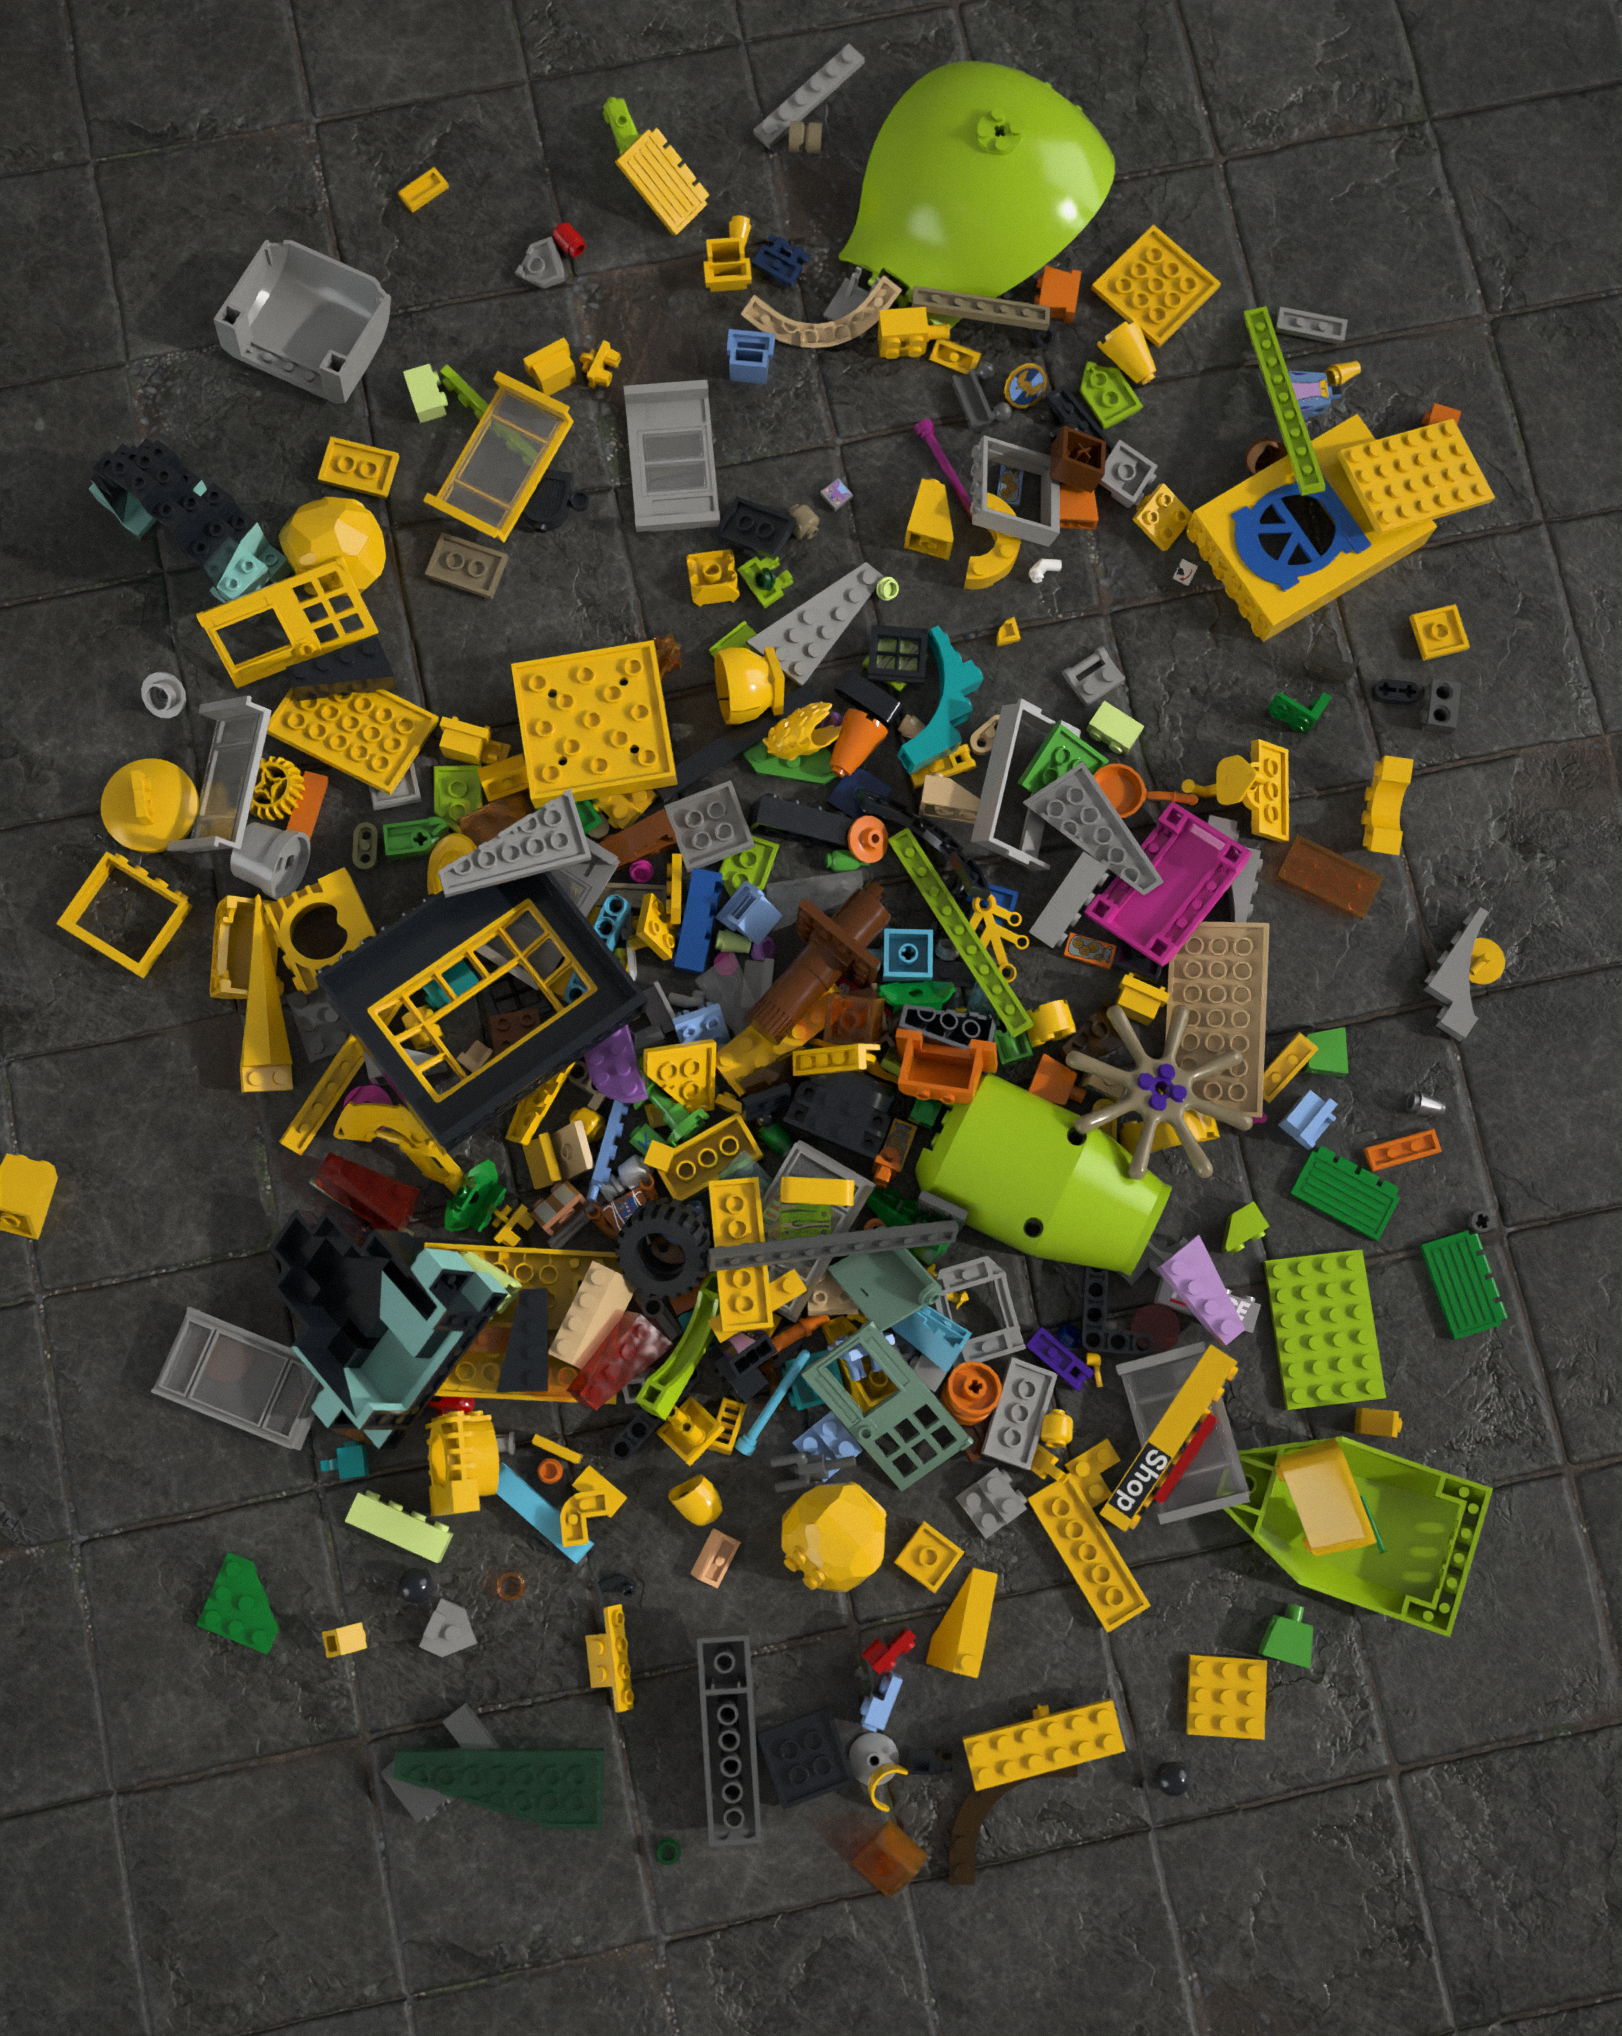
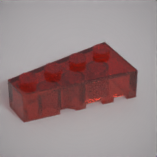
(369, 1193)
(618, 1360)

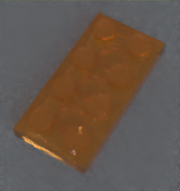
(1329, 877)

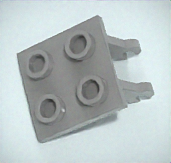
(848, 298)

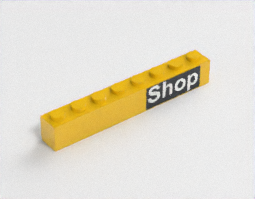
(1169, 1437)

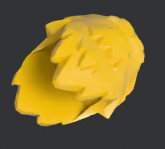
(797, 735)

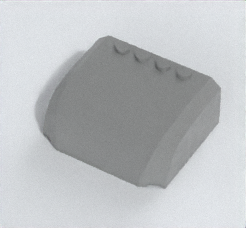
(305, 319)

